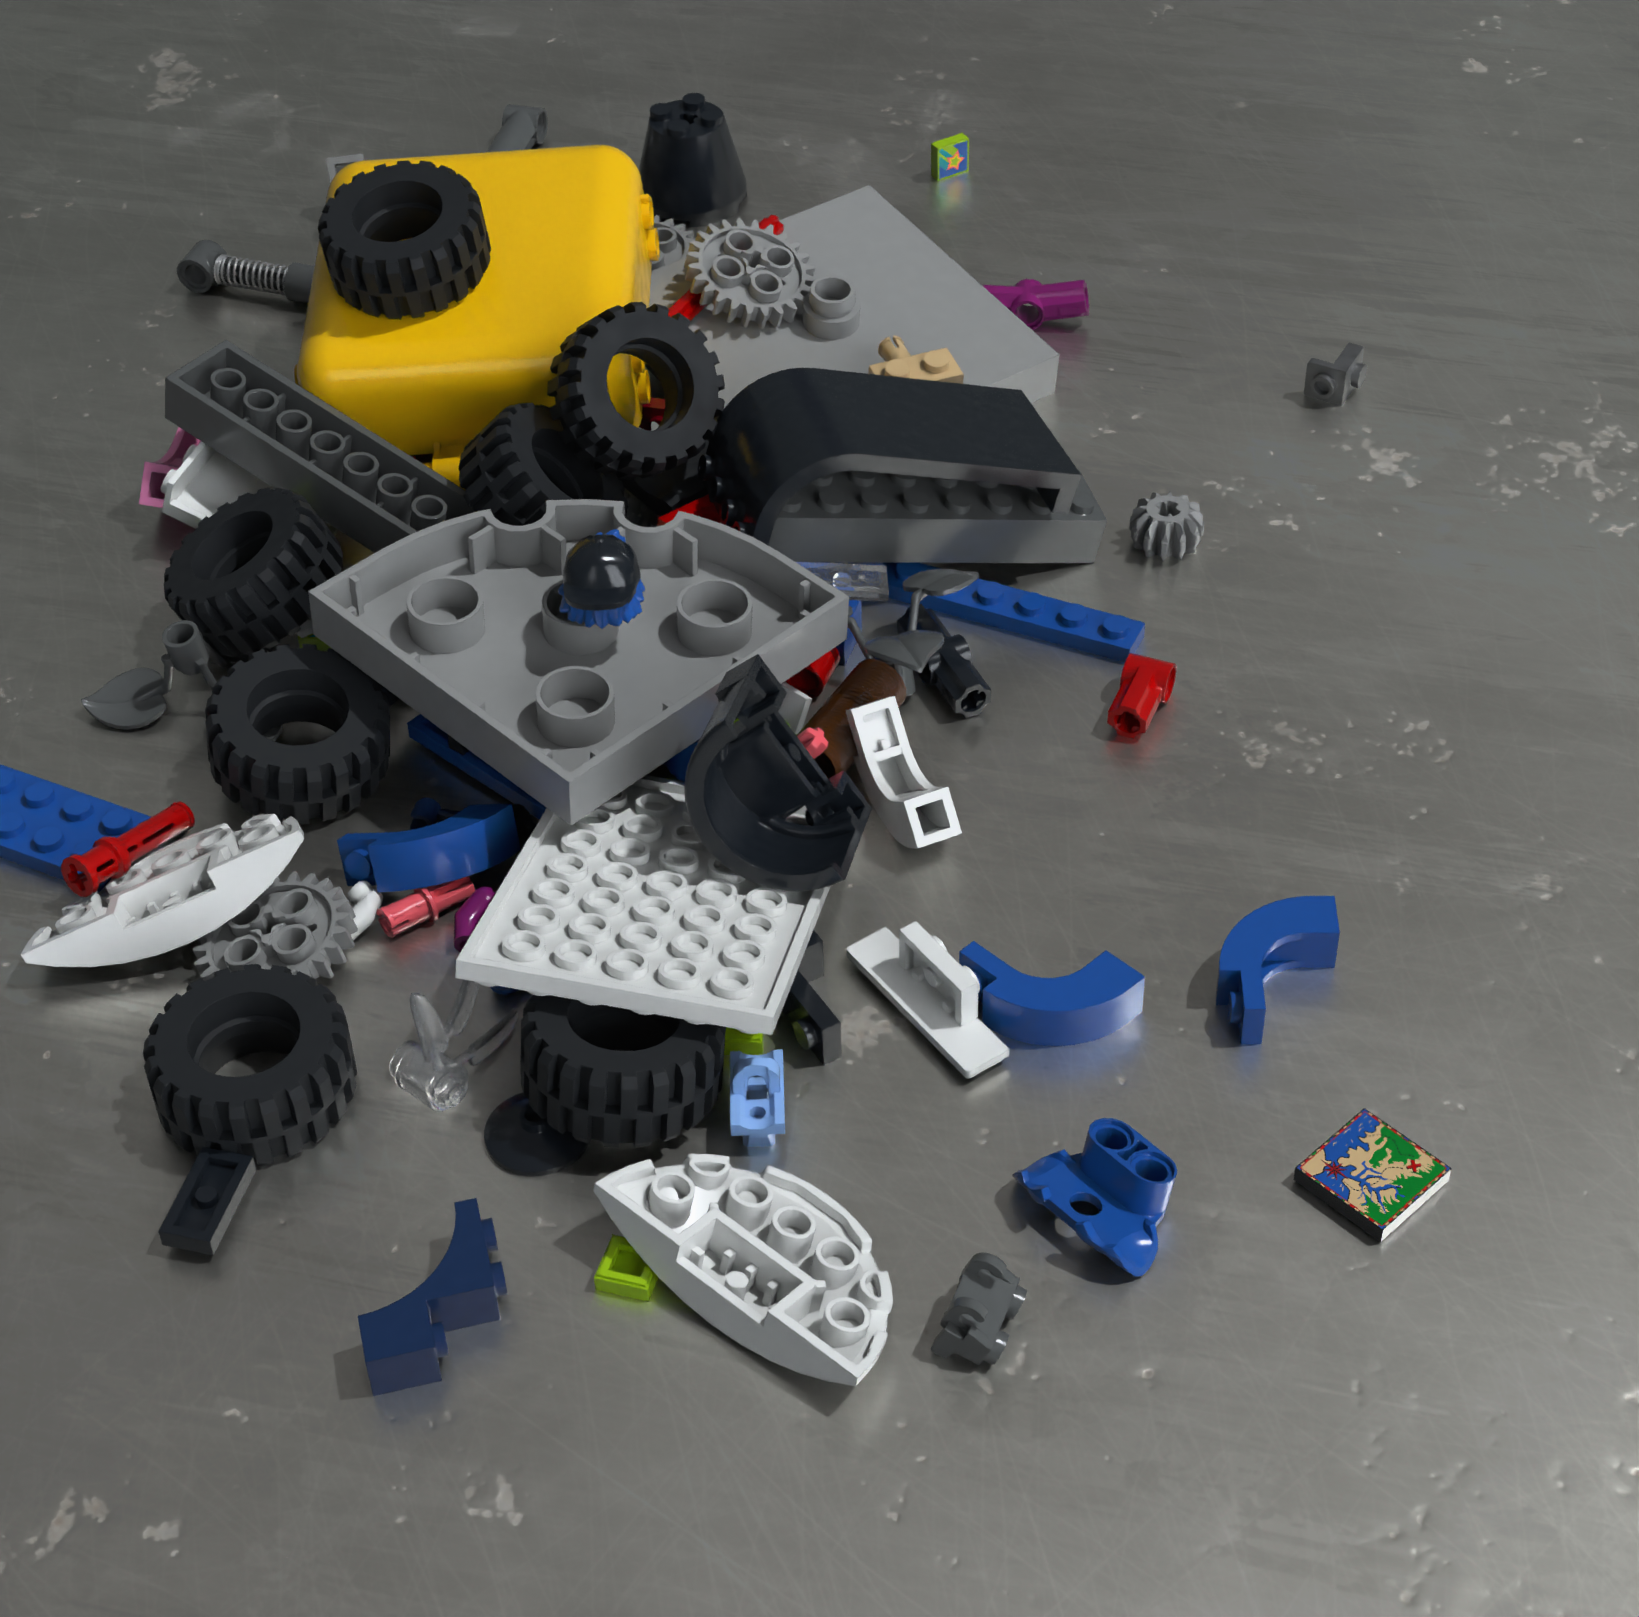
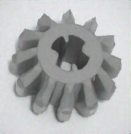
(1166, 525)

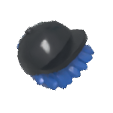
(601, 581)

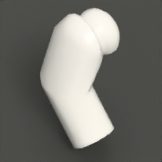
(366, 904)

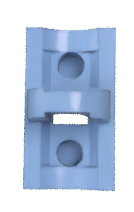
(757, 1097)

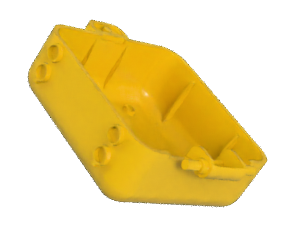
(565, 246)

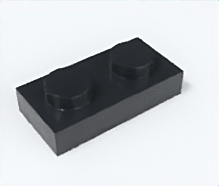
(207, 1201)

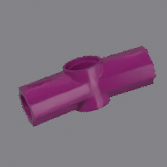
(1047, 301)

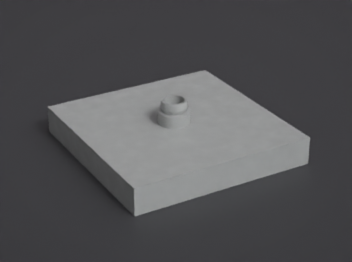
(872, 283)

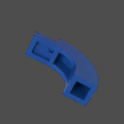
(431, 854)
(1269, 941)
(1056, 1009)

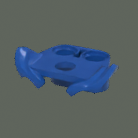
(1119, 1176)

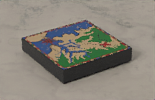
(1372, 1174)

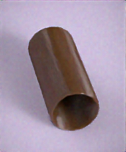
(832, 718)

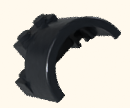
(758, 774)

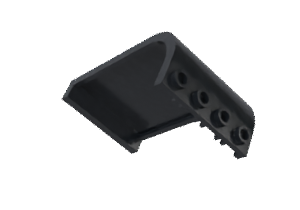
(833, 421)

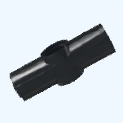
(951, 667)

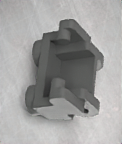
(977, 1310)

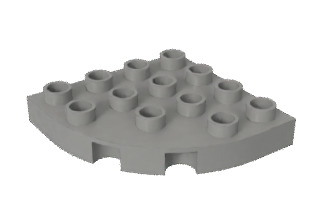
(571, 713)

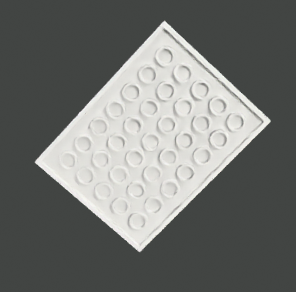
(642, 918)

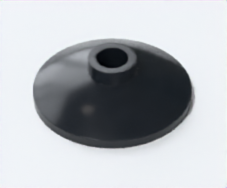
(526, 1143)

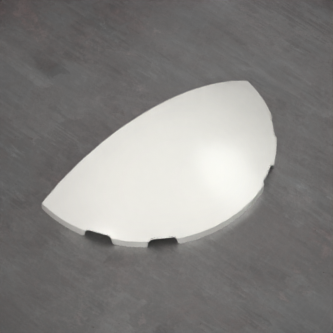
(170, 896)
(759, 1260)

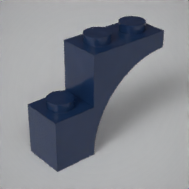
(462, 1292)

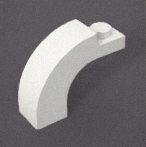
(898, 790)

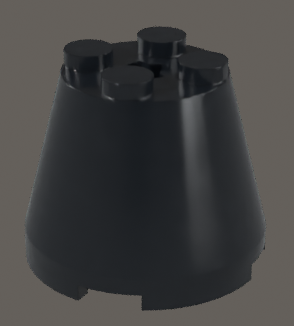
(691, 163)

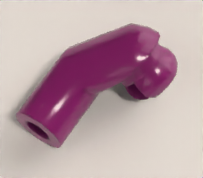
(469, 915)

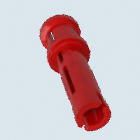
(113, 856)

